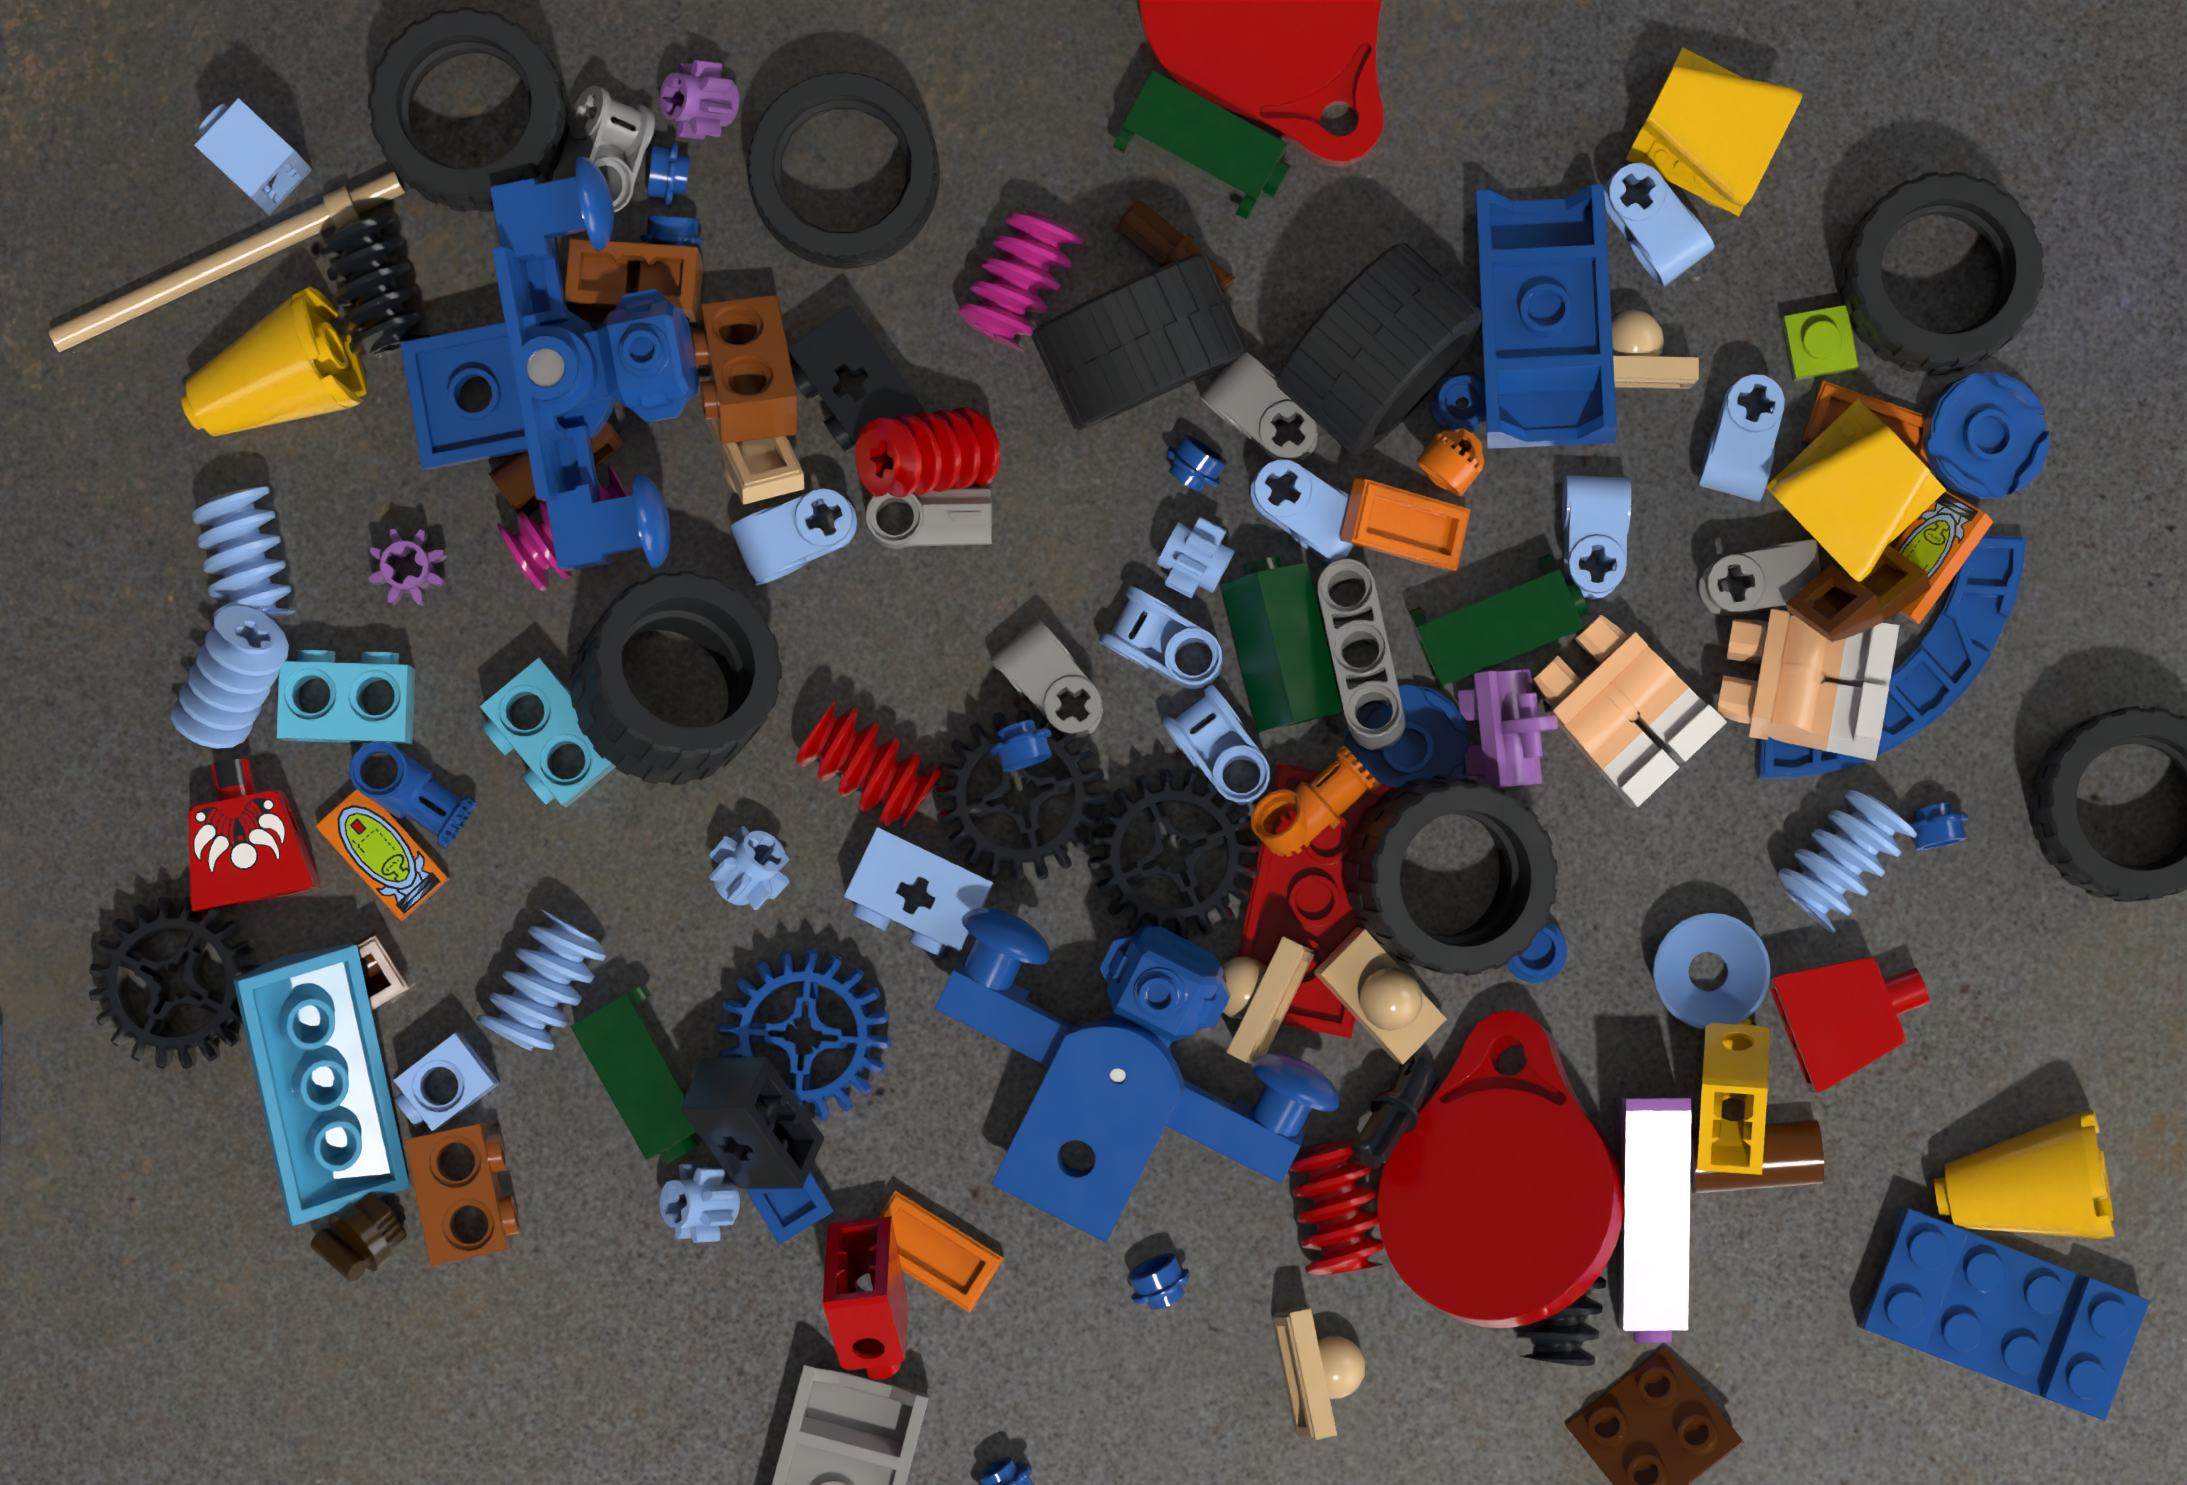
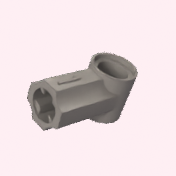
(938, 519)

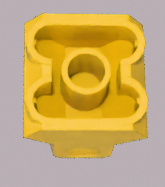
(1714, 130)
(1856, 489)

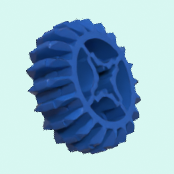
(809, 980)

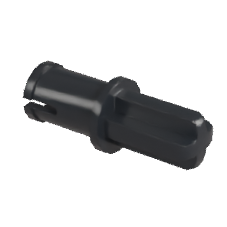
(1395, 1112)

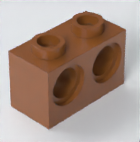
(601, 278)
(747, 369)
(443, 1196)

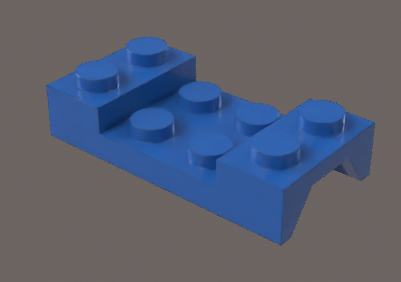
(1546, 320)
(2004, 1314)

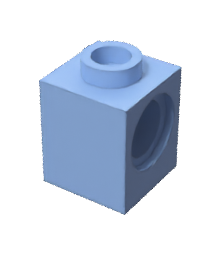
(473, 1083)

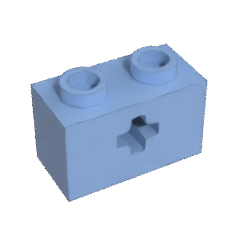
(251, 154)
(894, 861)

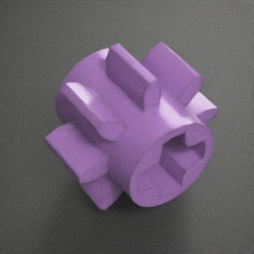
(699, 99)
(404, 550)

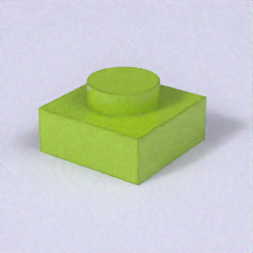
(1819, 343)

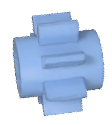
(1195, 557)
(749, 868)
(699, 1202)

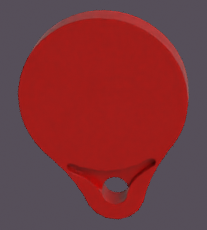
(1277, 65)
(1502, 1187)

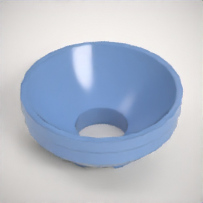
(1745, 964)

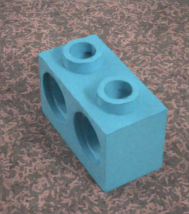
(345, 715)
(540, 743)

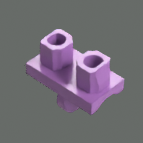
(1508, 728)

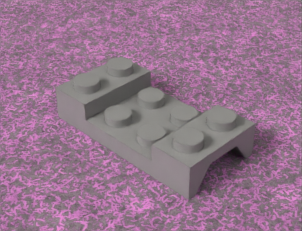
(849, 1431)

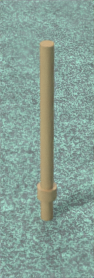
(338, 210)

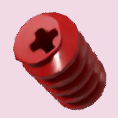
(927, 452)
(867, 766)
(1336, 1208)

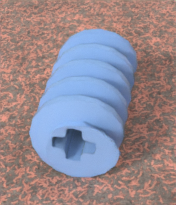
(241, 552)
(230, 678)
(1843, 857)
(544, 984)

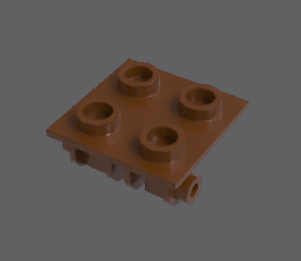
(1655, 1427)

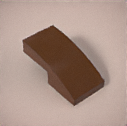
(1843, 607)

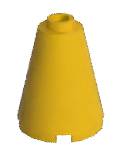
(278, 371)
(2033, 1183)

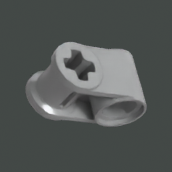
(607, 141)
(1252, 404)
(1767, 576)
(1043, 673)

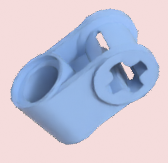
(1665, 233)
(1743, 450)
(1315, 515)
(1596, 522)
(782, 536)
(1160, 640)
(1218, 744)

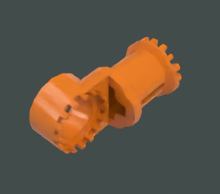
(1445, 464)
(1315, 804)

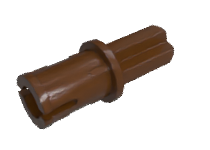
(1162, 240)

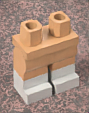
(1811, 687)
(1622, 688)

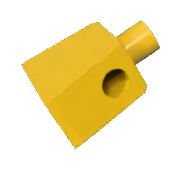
(1737, 1069)

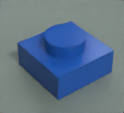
(791, 1210)

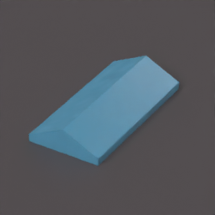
(321, 1081)

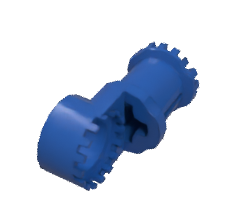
(409, 790)

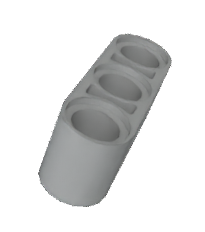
(1356, 625)

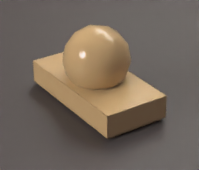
(1636, 354)
(759, 466)
(1262, 995)
(1380, 995)
(1315, 1371)

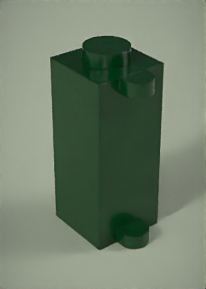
(1205, 142)
(1500, 626)
(1281, 645)
(637, 1076)

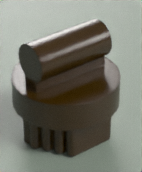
(359, 1237)

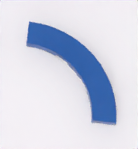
(1937, 668)

